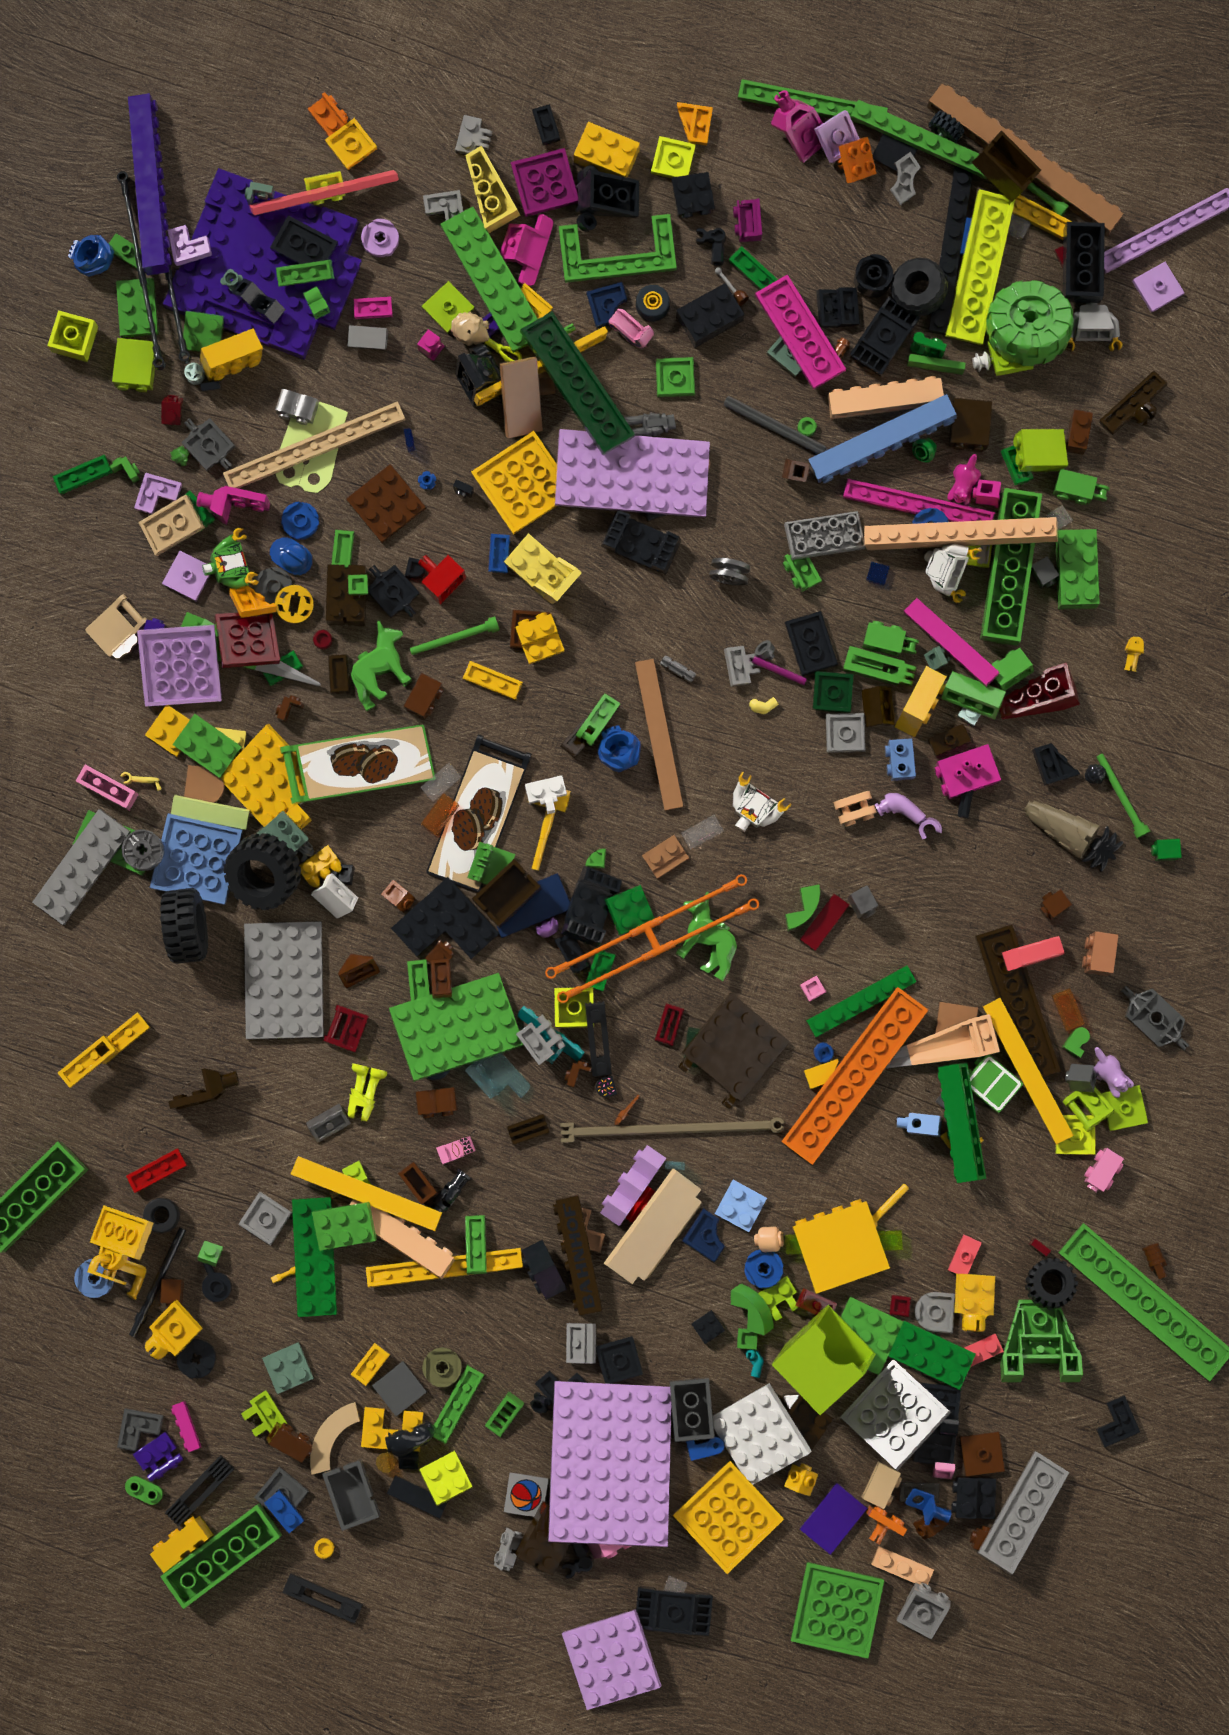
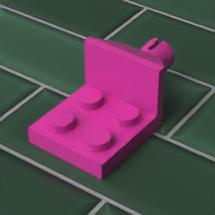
(798, 124)
(222, 500)

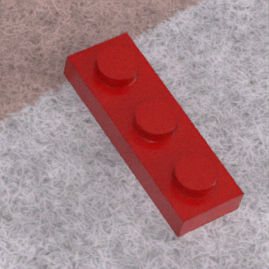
(156, 1170)

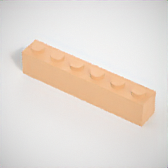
(884, 398)
(411, 1243)

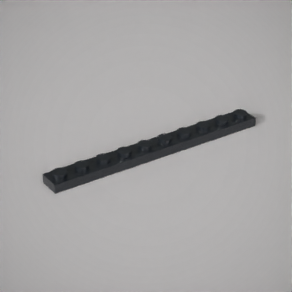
(952, 244)

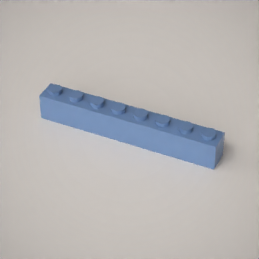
(883, 438)

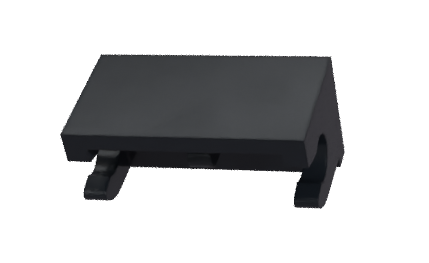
(570, 950)

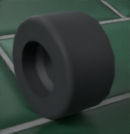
(170, 1206)

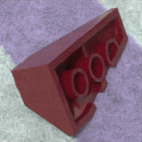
(1045, 694)

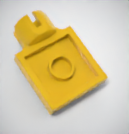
(974, 1300)
(172, 1331)

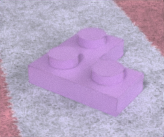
(186, 250)
(152, 489)

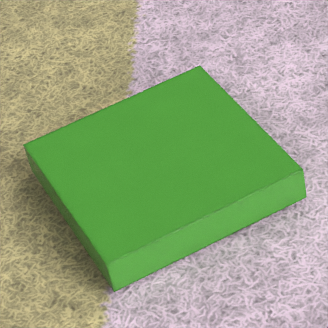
(675, 377)

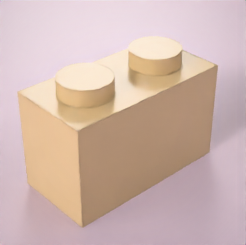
(881, 1485)

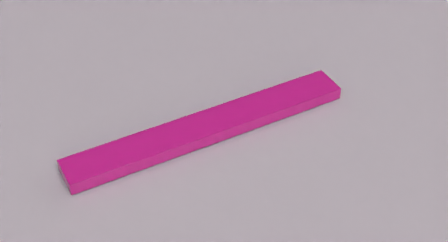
(911, 502)

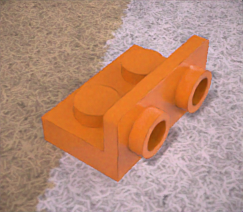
(328, 115)

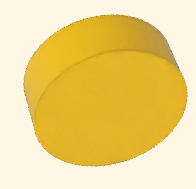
(324, 1548)

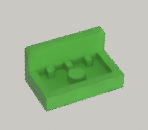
(803, 572)

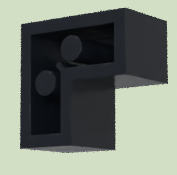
(543, 1270)

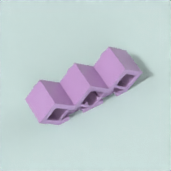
(632, 1185)

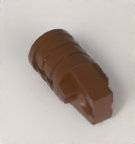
(1155, 1259)

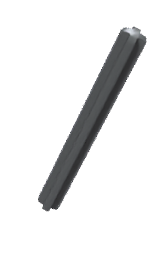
(774, 425)

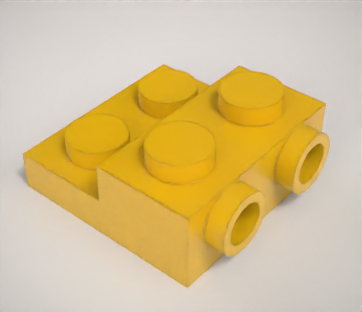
(539, 638)

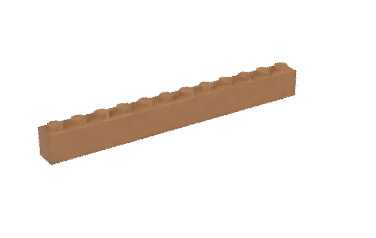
(1051, 179)

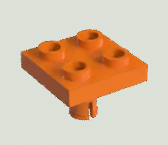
(856, 160)
(884, 1523)

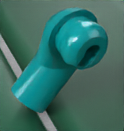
(757, 1362)

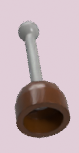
(740, 296)

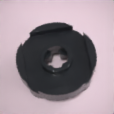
(206, 1363)

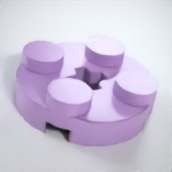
(373, 230)

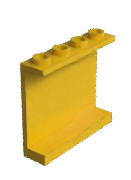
(840, 1246)

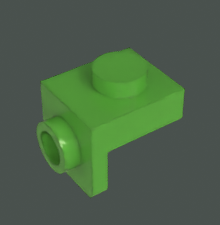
(131, 469)

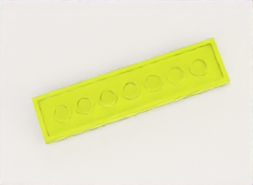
(980, 267)

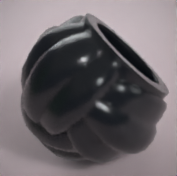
(1095, 774)

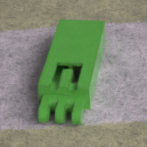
(871, 666)

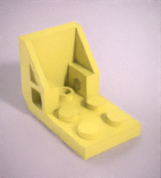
(541, 569)

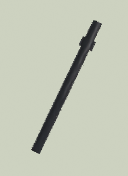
(141, 1317)

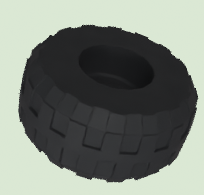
(911, 272)

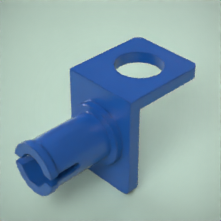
(928, 1506)

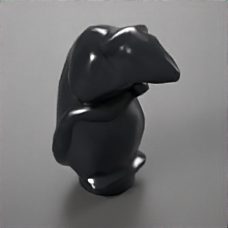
(404, 1442)

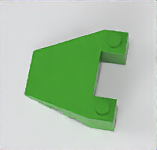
(1040, 1337)

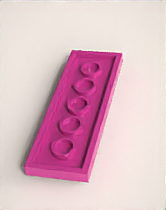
(800, 332)

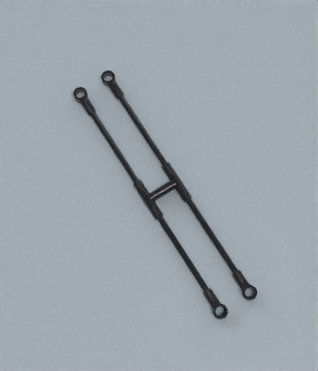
(143, 283)

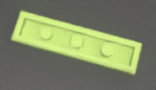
(210, 812)

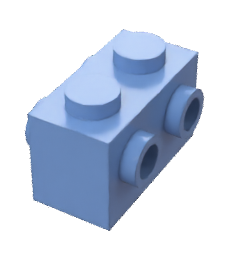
(901, 759)

